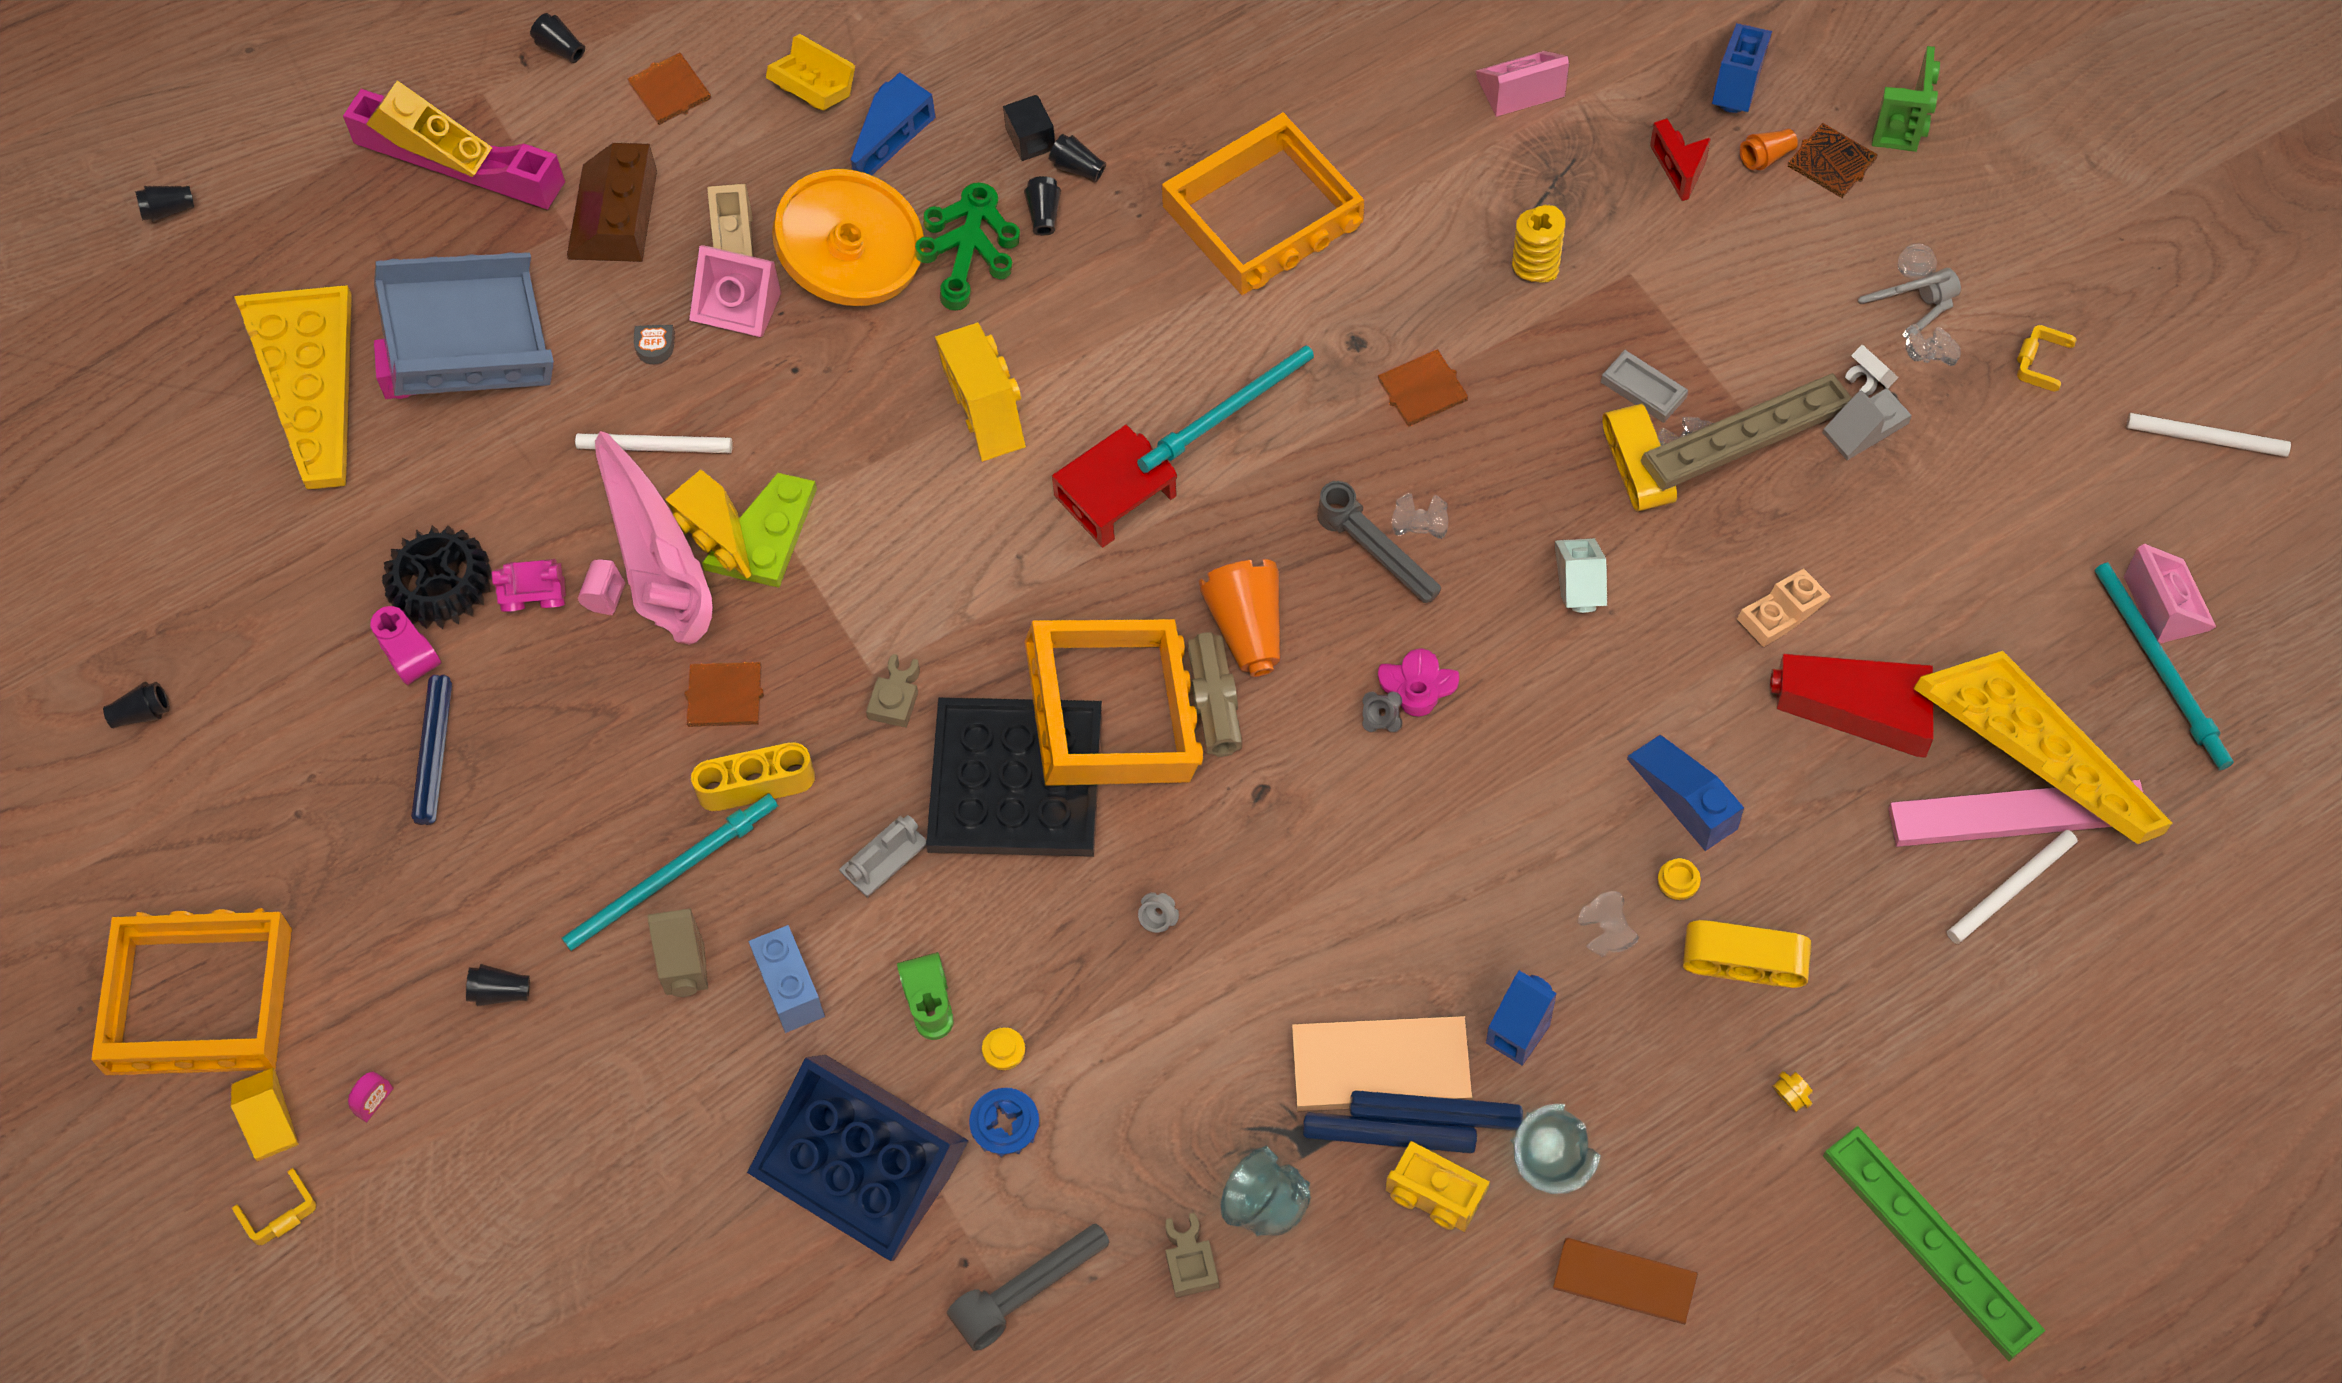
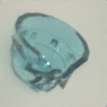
(1554, 1150)
(1265, 1195)

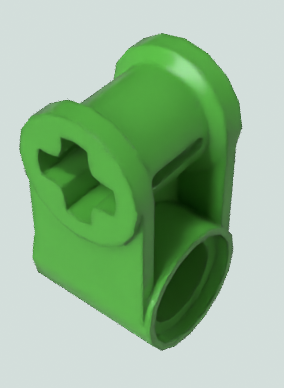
(926, 991)

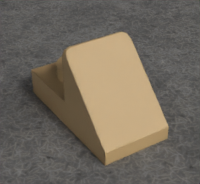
(731, 218)

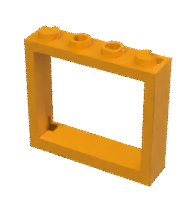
(1239, 158)
(1114, 768)
(195, 1055)

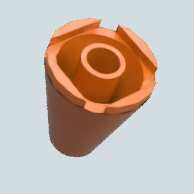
(1247, 612)

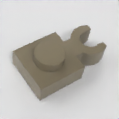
(894, 697)
(1190, 1263)

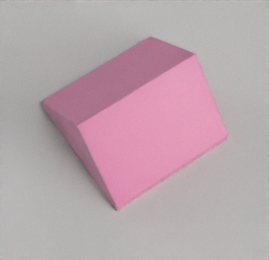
(1524, 81)
(734, 291)
(2167, 595)

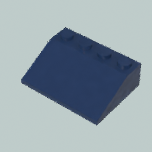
(856, 1155)

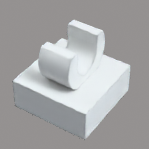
(1872, 368)

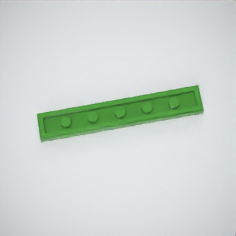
(1934, 1244)

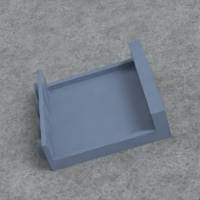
(461, 323)

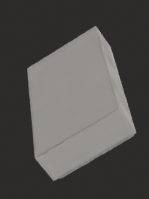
(1644, 386)

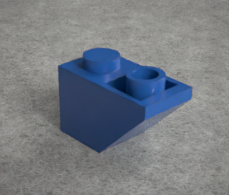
(1522, 1017)

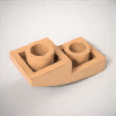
(1784, 608)

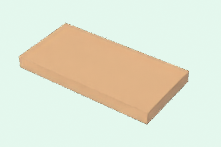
(1380, 1056)

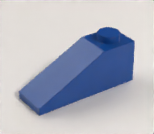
(1741, 68)
(893, 119)
(1689, 791)

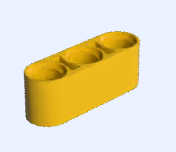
(1629, 437)
(735, 768)
(1747, 954)

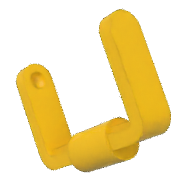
(2029, 351)
(284, 1222)

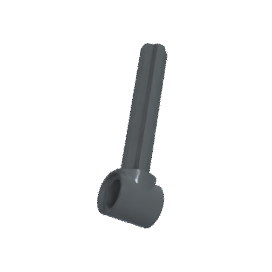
(1372, 539)
(982, 1315)

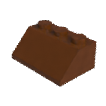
(614, 204)

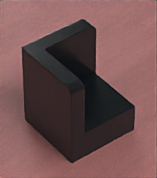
(1029, 127)

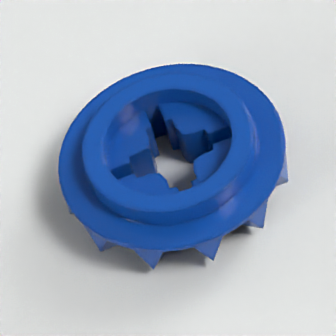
(1012, 1104)

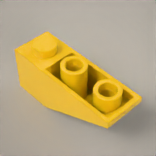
(427, 131)
(711, 518)

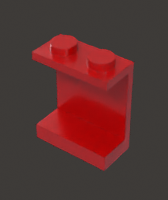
(1109, 483)

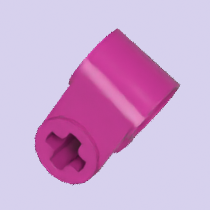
(405, 647)

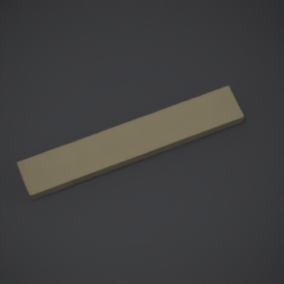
(1745, 432)

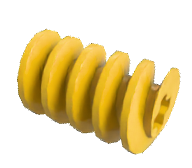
(1538, 243)

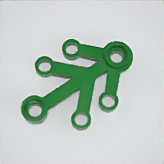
(968, 238)

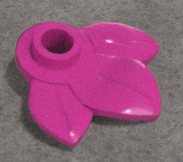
(1418, 681)

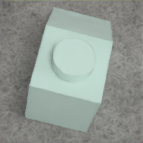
(1581, 574)

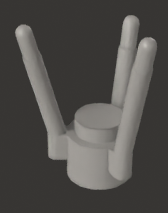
(1934, 289)

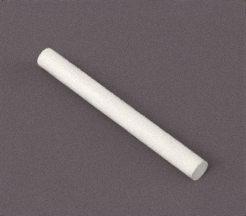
(2208, 435)
(661, 443)
(2012, 886)

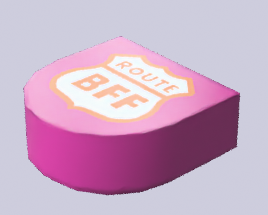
(368, 1095)

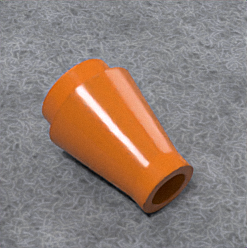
(1765, 148)

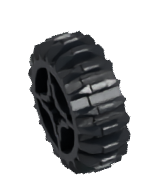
(438, 589)

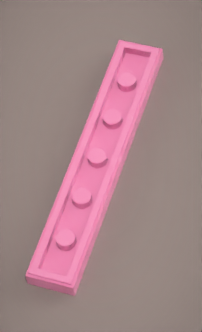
(1989, 816)

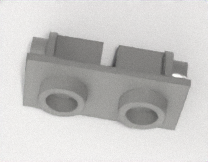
(884, 855)

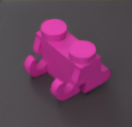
(529, 582)

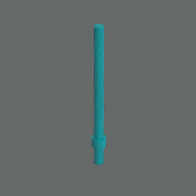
(1174, 443)
(2203, 729)
(737, 825)

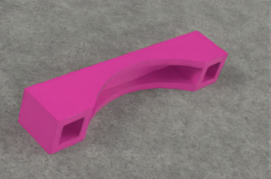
(509, 170)

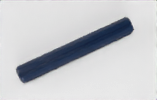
(431, 750)
(1435, 1110)
(1389, 1132)

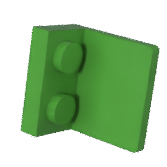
(1904, 112)

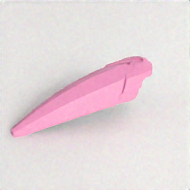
(657, 558)

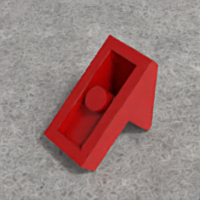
(1680, 161)

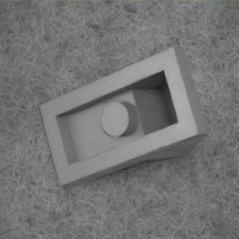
(1866, 422)

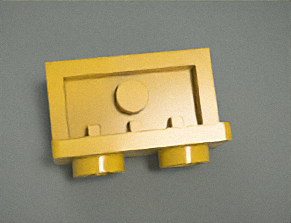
(813, 73)
(1436, 1187)

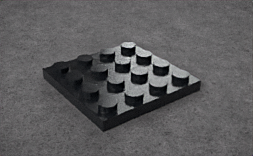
(992, 784)

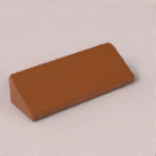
(1625, 1280)

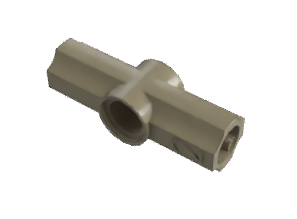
(1214, 694)

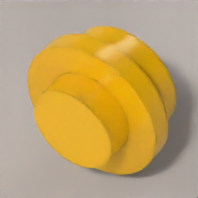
(1679, 879)
(1003, 1048)
(1793, 1090)

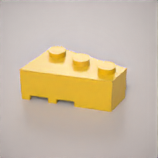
(983, 389)

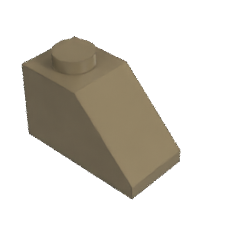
(678, 952)

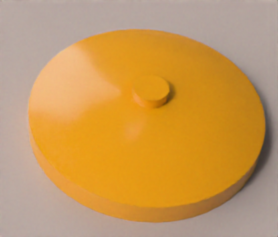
(847, 237)

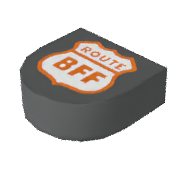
(654, 343)

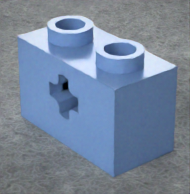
(786, 979)

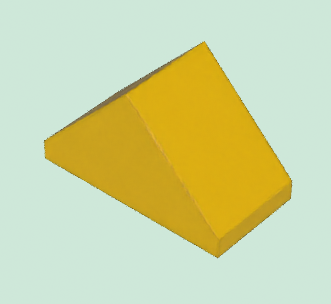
(263, 1114)

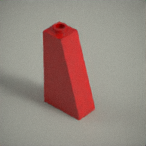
(1858, 698)

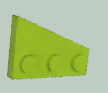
(771, 529)

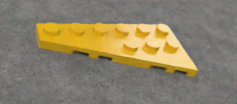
(306, 364)
(2026, 724)

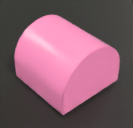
(601, 587)

